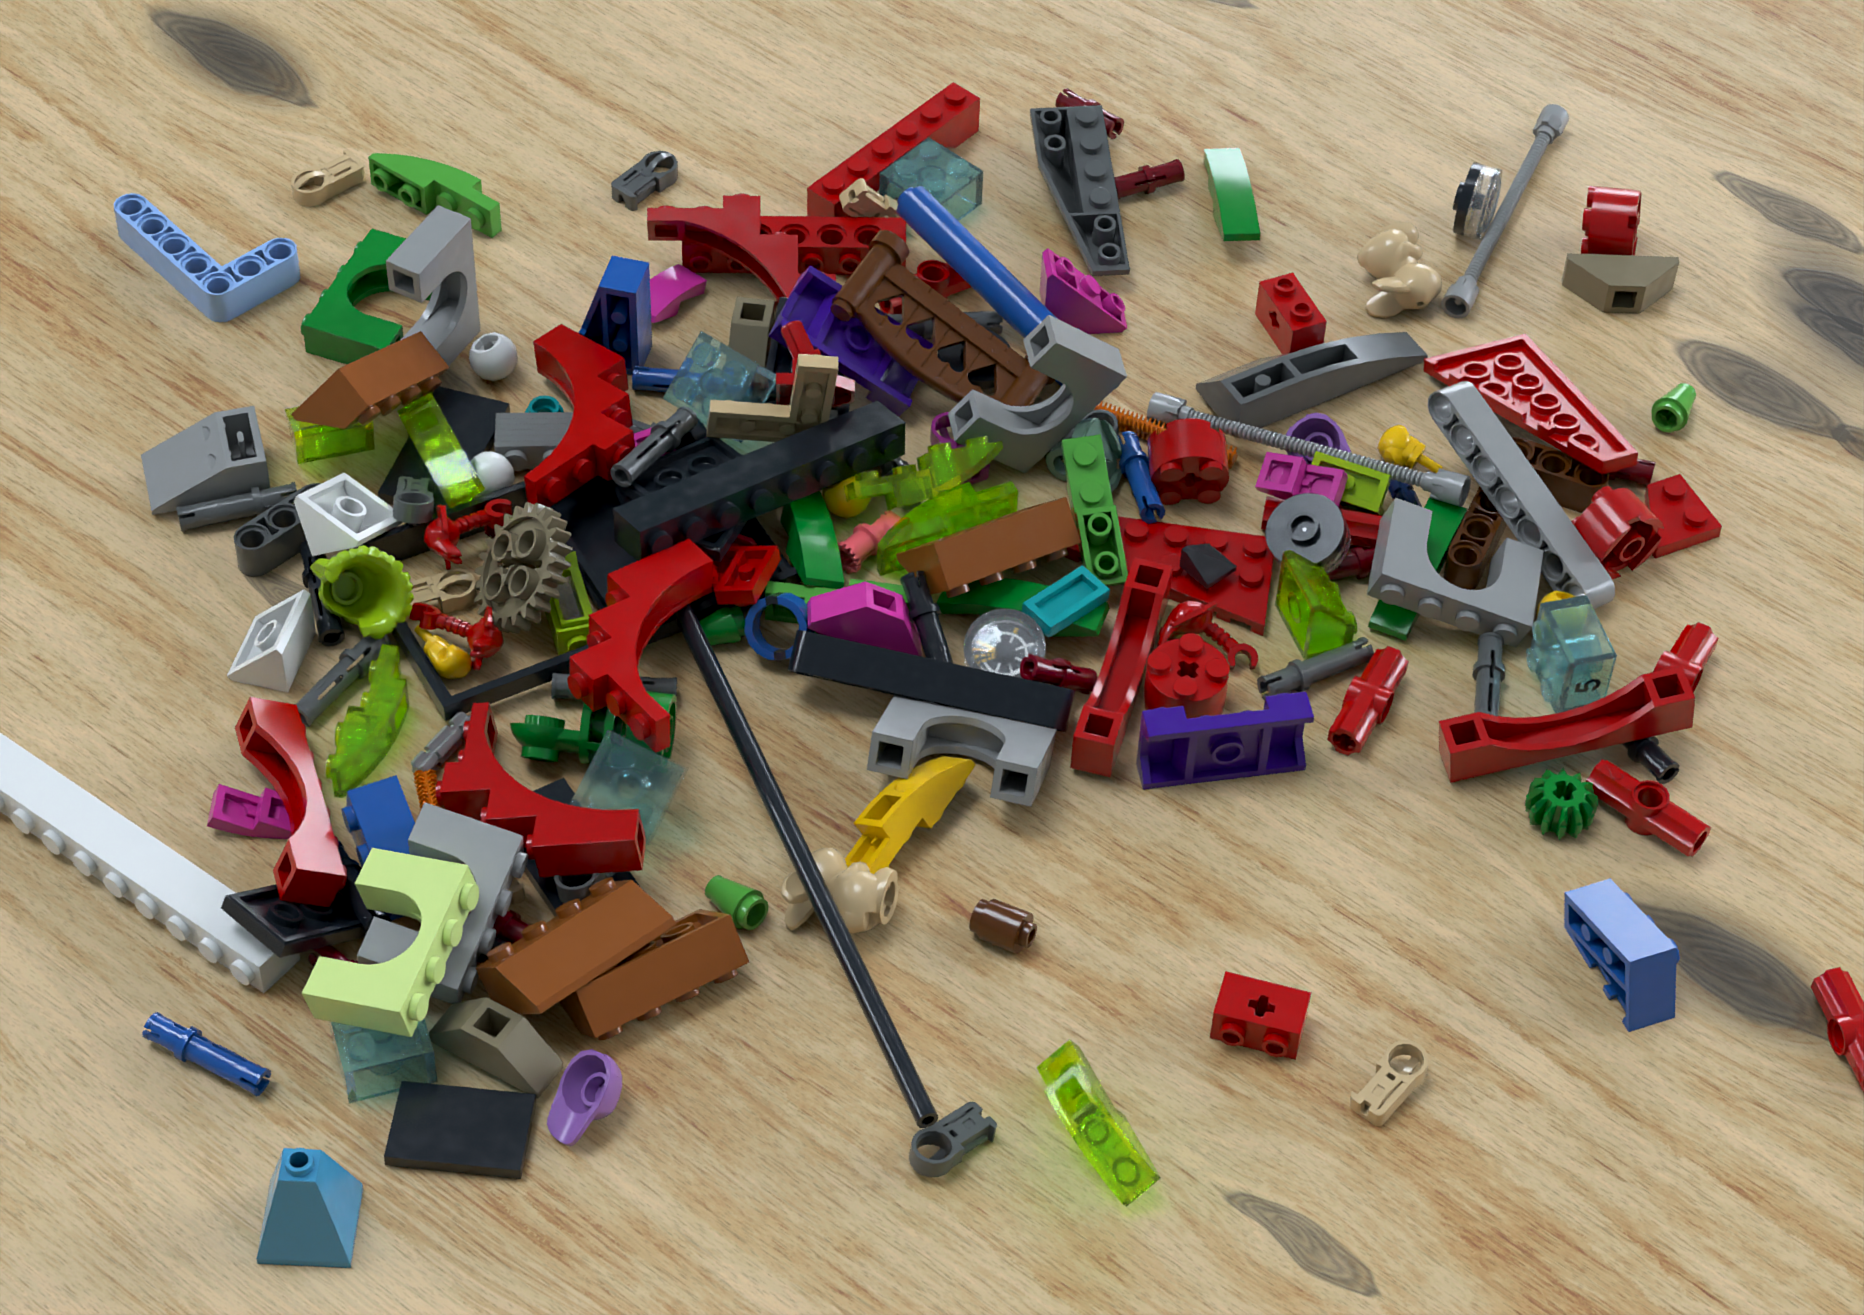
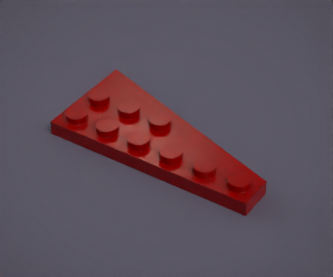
(1537, 397)
(1238, 596)

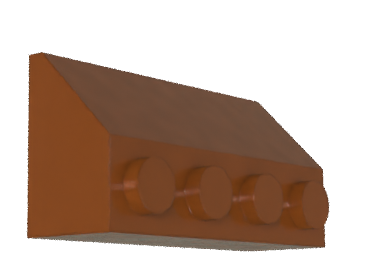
(375, 384)
(994, 547)
(573, 946)
(668, 968)

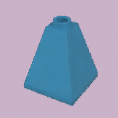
(310, 1212)

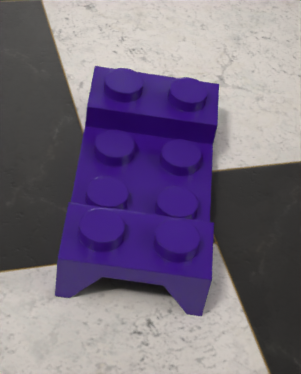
(856, 349)
(1222, 746)

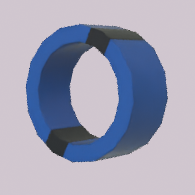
(752, 624)

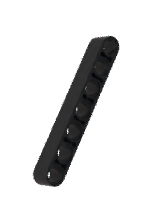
(930, 680)

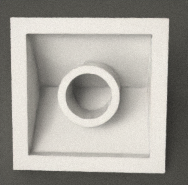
(342, 515)
(276, 644)

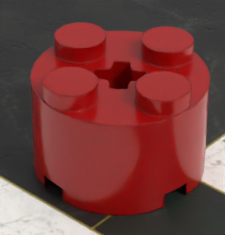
(1611, 221)
(1188, 461)
(1619, 529)
(1187, 675)

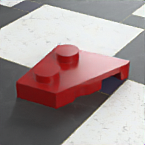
(1682, 513)
(744, 574)

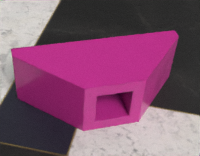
(1078, 297)
(865, 616)

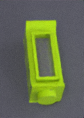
(570, 612)

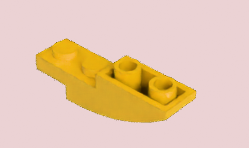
(906, 805)

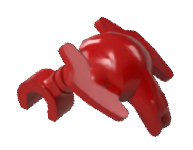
(444, 534)
(1196, 619)
(482, 637)

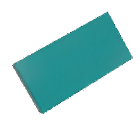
(1066, 601)

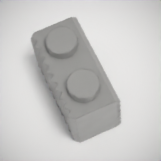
(529, 437)

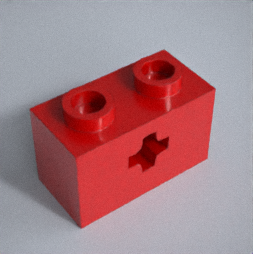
(1289, 314)
(1260, 1015)

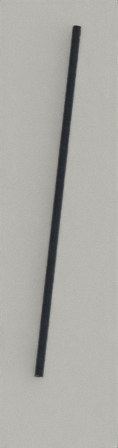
(805, 866)

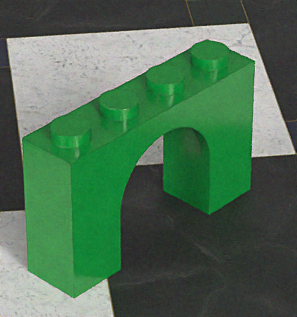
(335, 325)

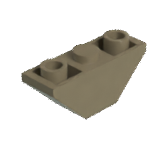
(1619, 281)
(751, 326)
(498, 1044)

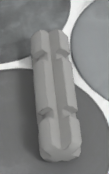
(442, 745)

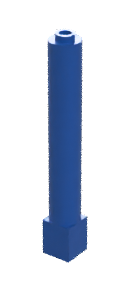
(971, 261)

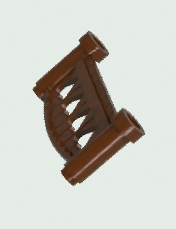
(884, 278)

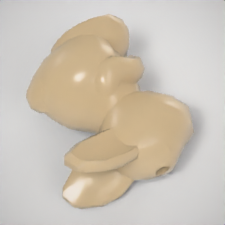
(1402, 280)
(859, 895)

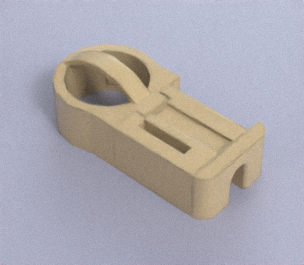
(331, 177)
(863, 201)
(430, 590)
(1389, 1088)

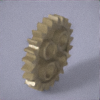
(525, 541)

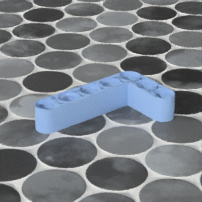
(212, 288)

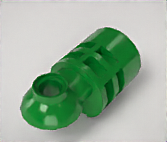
(545, 736)

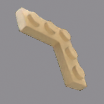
(770, 422)

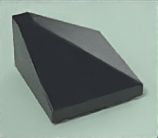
(1205, 564)

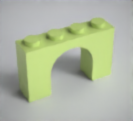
(398, 991)

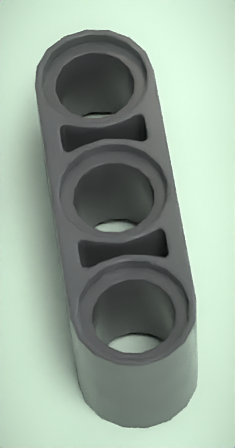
(270, 537)

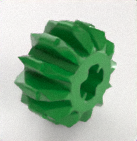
(1561, 803)

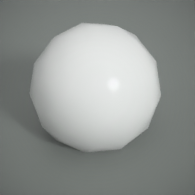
(493, 356)
(493, 471)

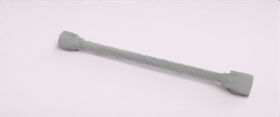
(1462, 294)
(1443, 485)

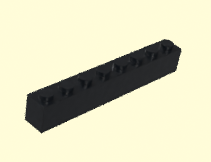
(760, 481)

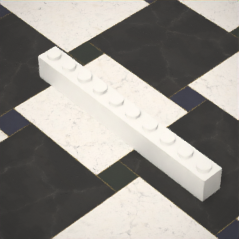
(132, 865)

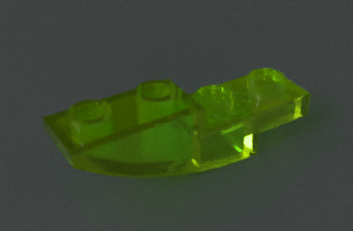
(441, 451)
(938, 472)
(944, 516)
(372, 727)
(1096, 1124)

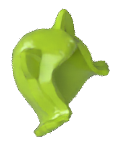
(365, 589)

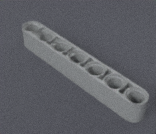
(1519, 492)

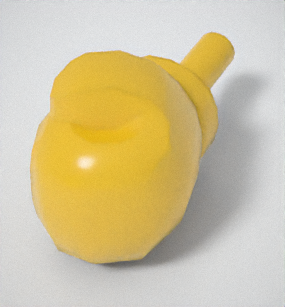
(1401, 449)
(446, 658)

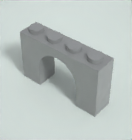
(440, 262)
(1076, 359)
(1407, 579)
(921, 728)
(494, 861)

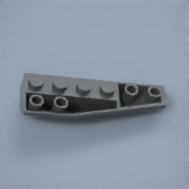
(1080, 176)
(1302, 379)

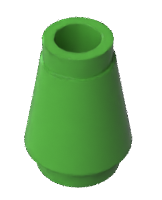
(1673, 408)
(737, 901)

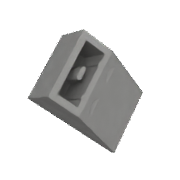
(207, 461)

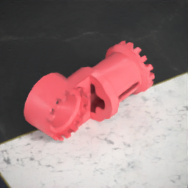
(865, 541)

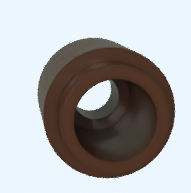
(1003, 925)

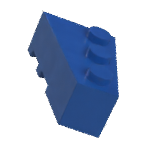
(622, 311)
(378, 819)
(1627, 950)

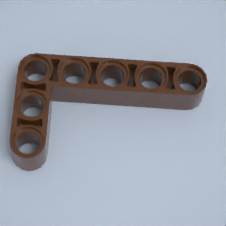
(1483, 526)

